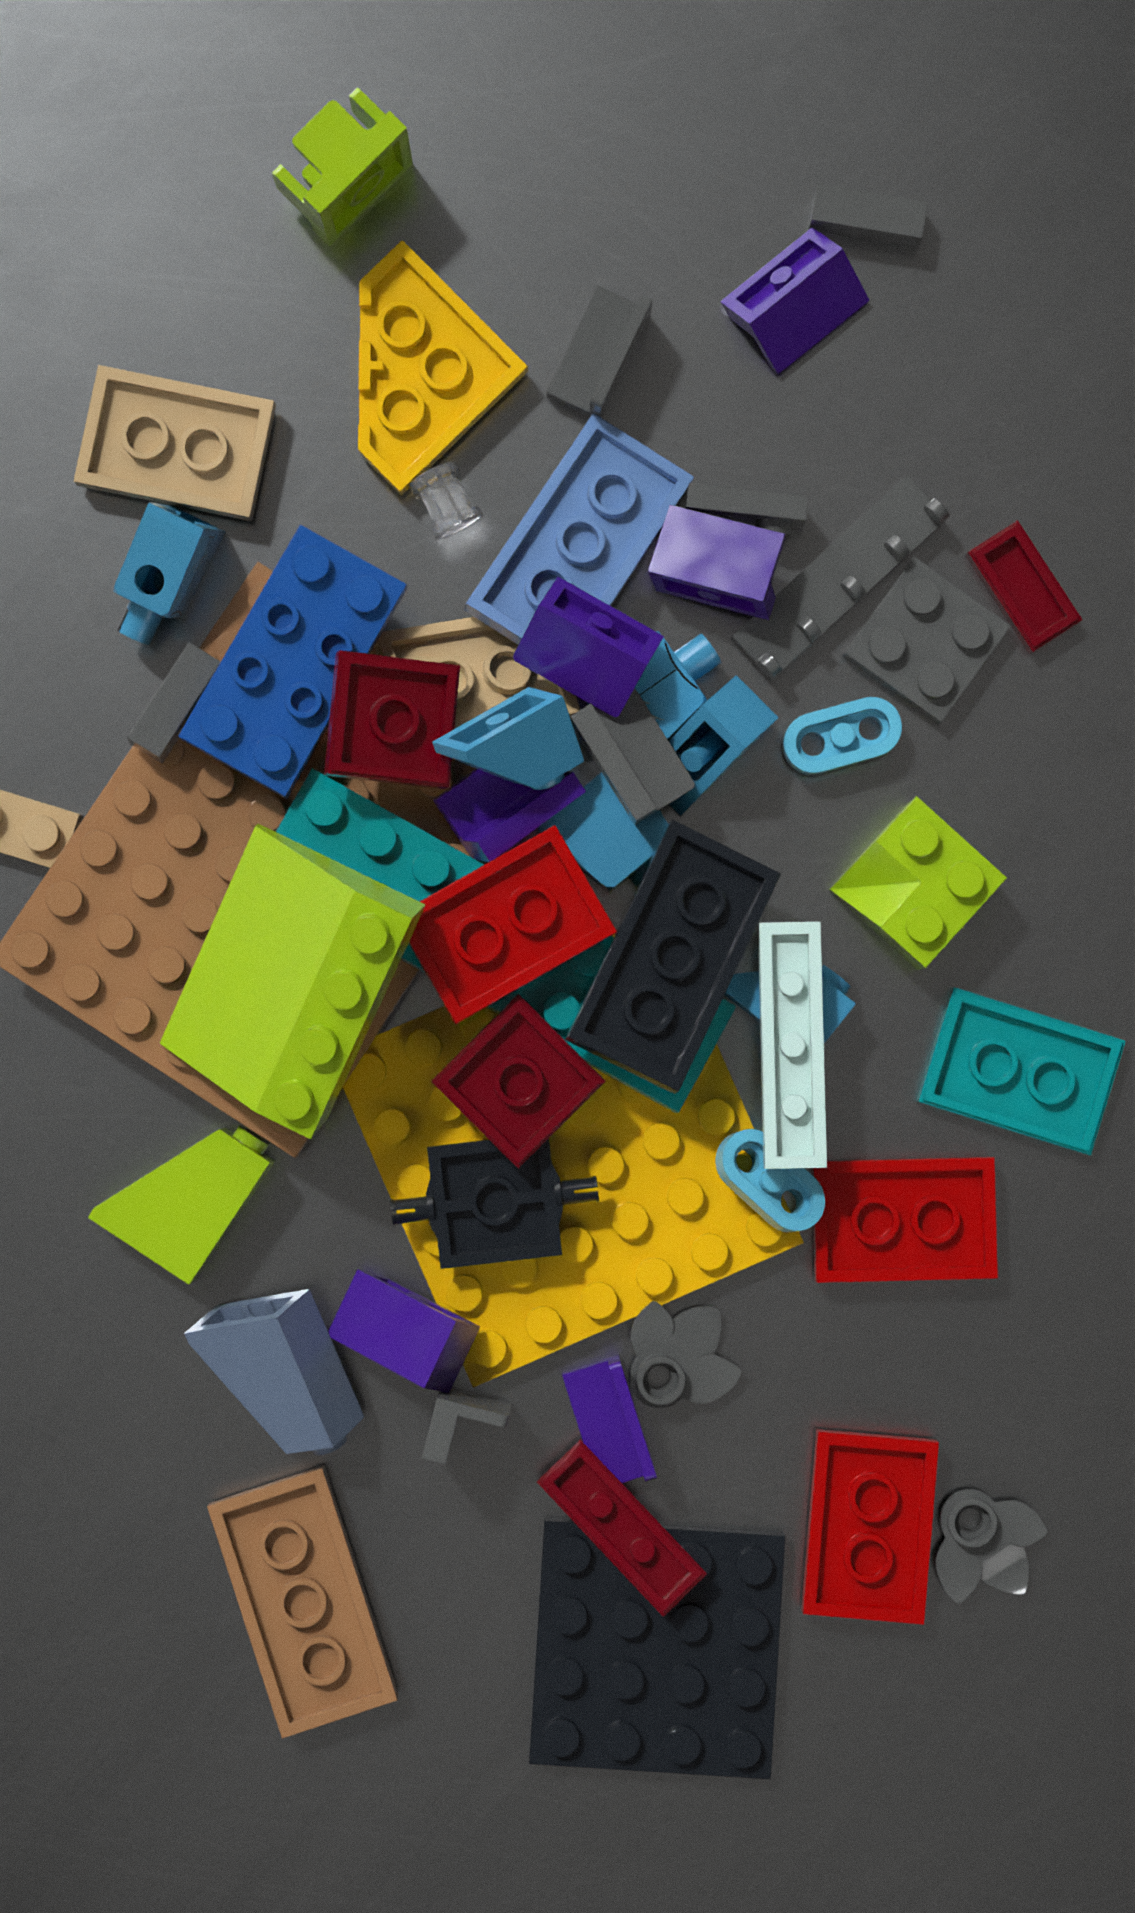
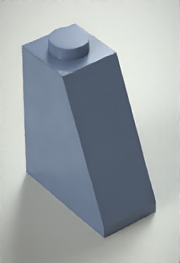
(281, 1369)

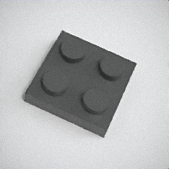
(926, 640)

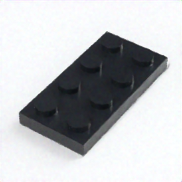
(673, 957)

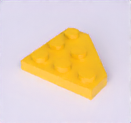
(422, 367)

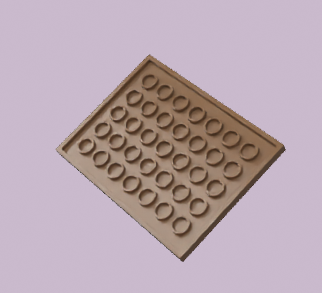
(146, 876)

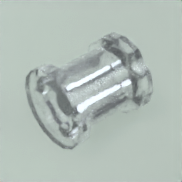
(445, 500)

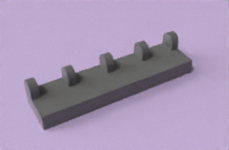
(841, 577)

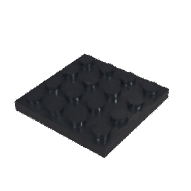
(651, 1689)

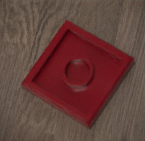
(388, 716)
(518, 1080)

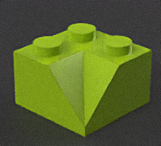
(918, 884)

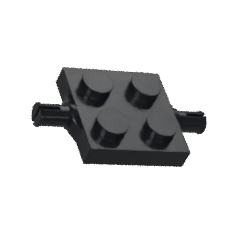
(489, 1207)

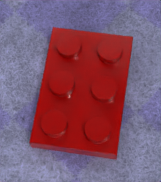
(507, 924)
(906, 1220)
(870, 1526)

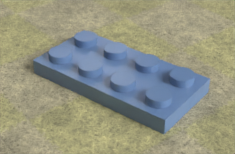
(582, 527)

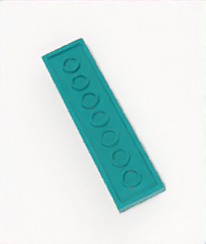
(418, 865)

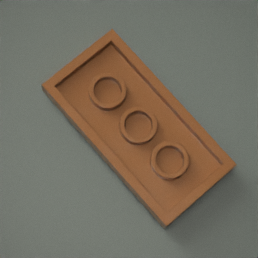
(303, 1601)

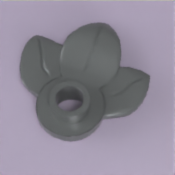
(685, 1349)
(991, 1549)

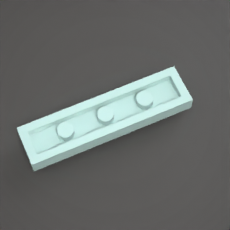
(792, 1045)

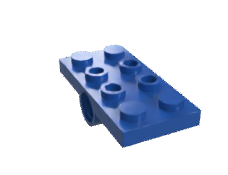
(277, 676)

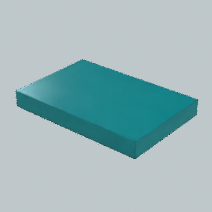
(1021, 1071)

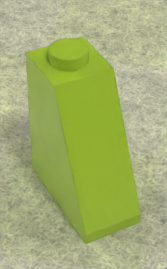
(188, 1202)

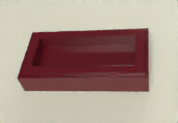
(1023, 587)

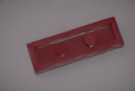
(621, 1528)

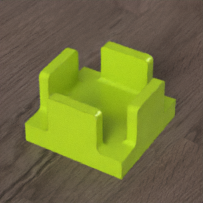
(346, 164)

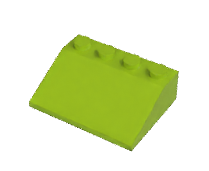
(290, 980)

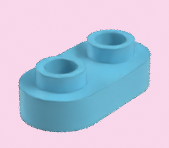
(841, 736)
(764, 1187)

